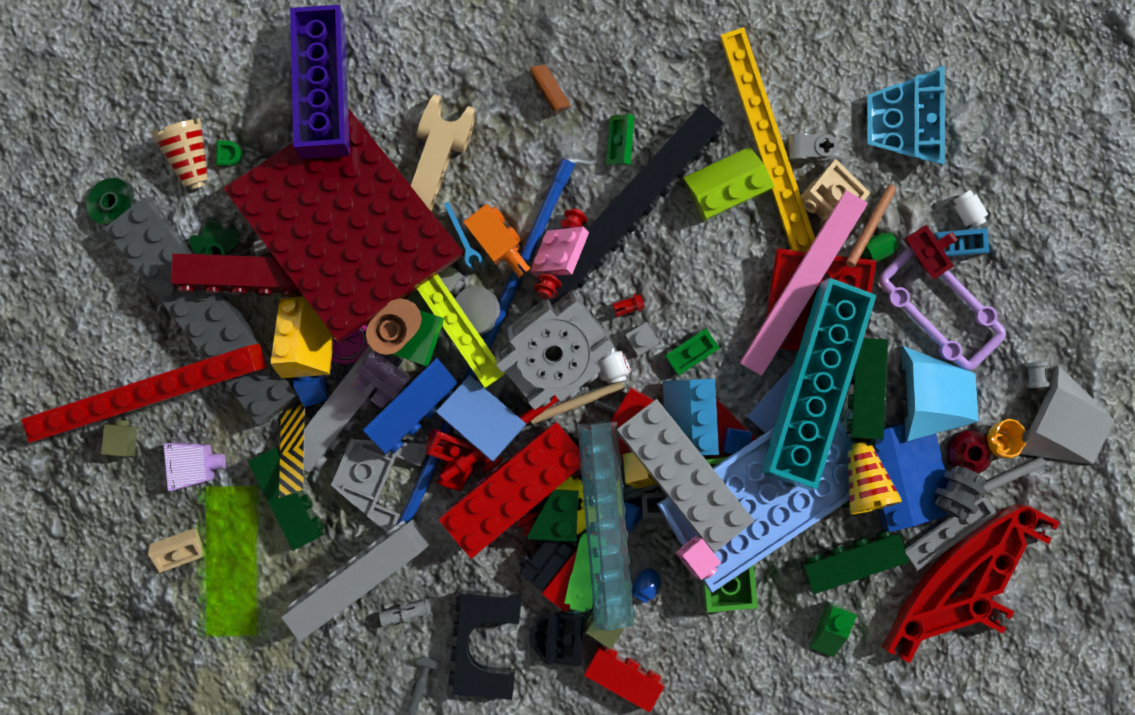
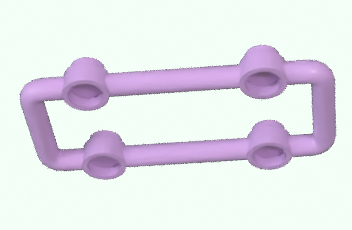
(948, 349)

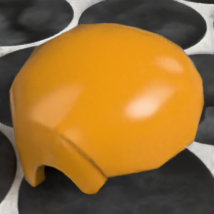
(1006, 438)

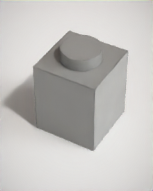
(641, 339)

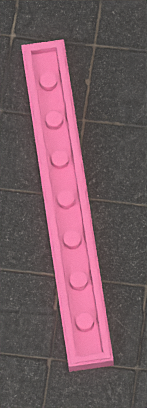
(803, 282)

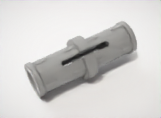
(405, 613)

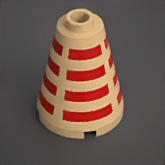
(184, 151)

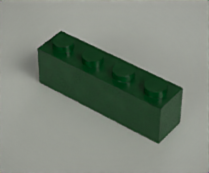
(868, 392)
(291, 511)
(854, 561)

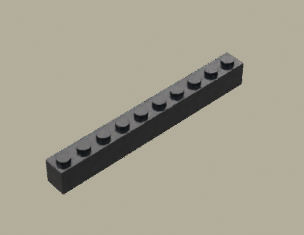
(641, 194)

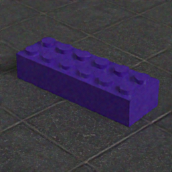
(319, 82)

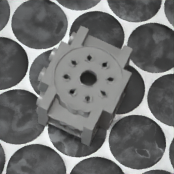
(559, 370)

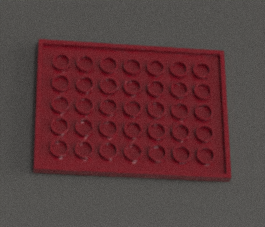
(344, 229)

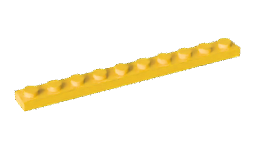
(767, 139)

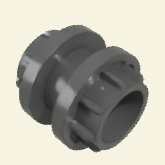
(960, 492)

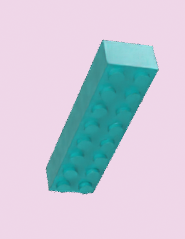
(818, 384)

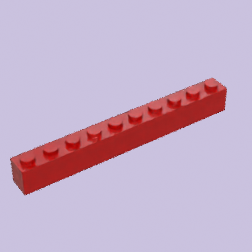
(144, 392)

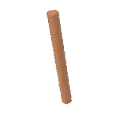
(871, 226)

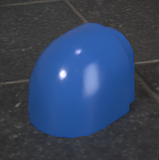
(632, 516)
(646, 585)

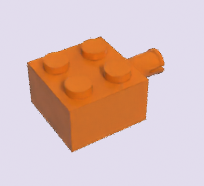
(496, 239)

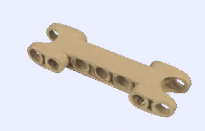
(441, 140)

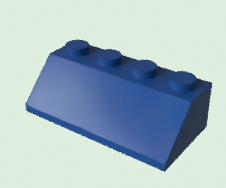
(411, 407)

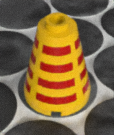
(868, 481)

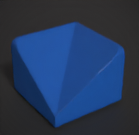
(735, 440)

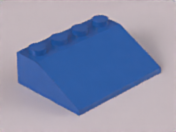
(916, 473)

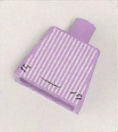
(190, 464)

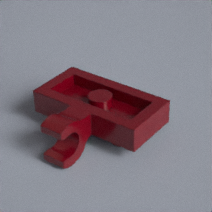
(930, 251)

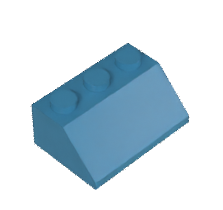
(694, 410)

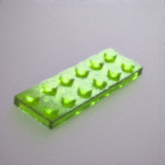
(231, 560)

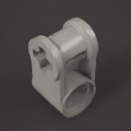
(806, 147)

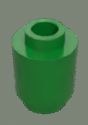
(880, 247)

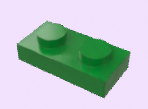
(620, 140)
(692, 352)

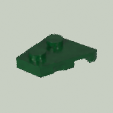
(557, 517)

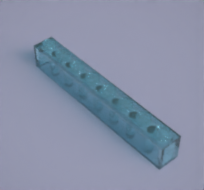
(606, 525)

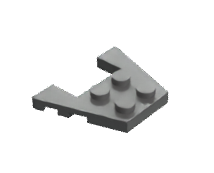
(365, 473)

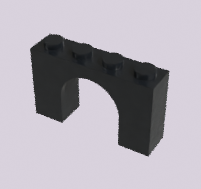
(469, 675)

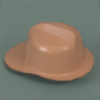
(393, 326)

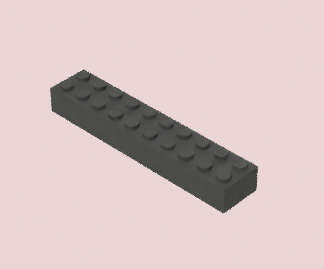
(206, 318)

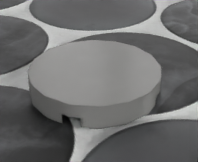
(480, 307)

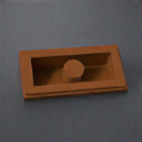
(549, 88)

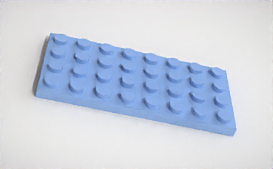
(775, 505)

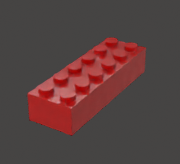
(512, 489)

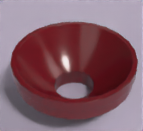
(958, 451)

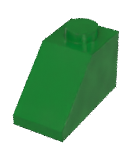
(833, 629)

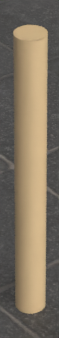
(579, 401)

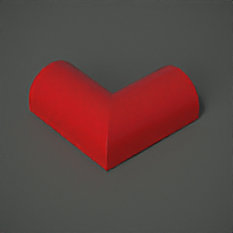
(449, 449)

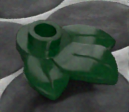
(215, 239)

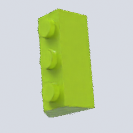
(728, 183)

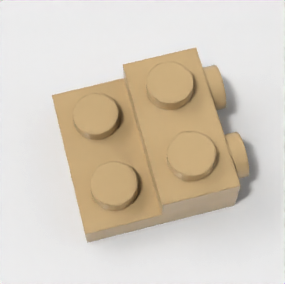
(828, 188)

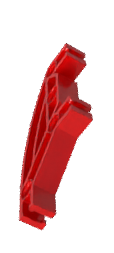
(929, 601)

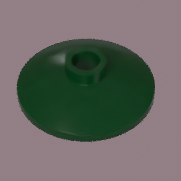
(103, 196)

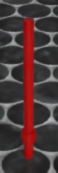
(463, 463)

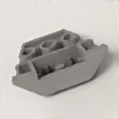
(1068, 423)

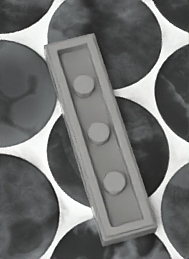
(947, 534)

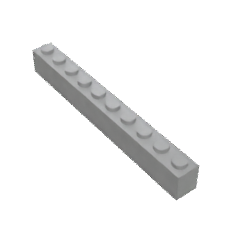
(346, 402)

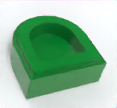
(228, 153)

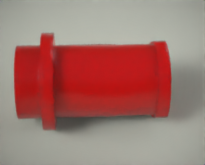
(630, 305)

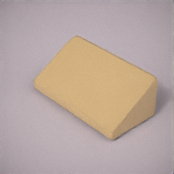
(176, 550)

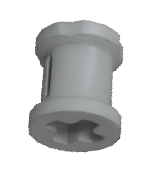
(1037, 374)

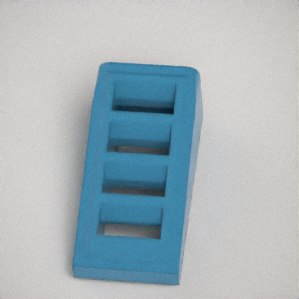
(983, 239)

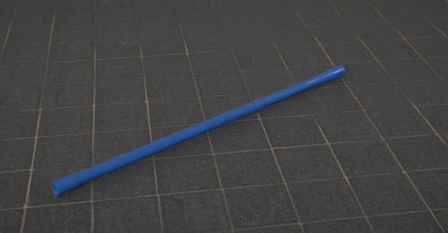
(559, 181)

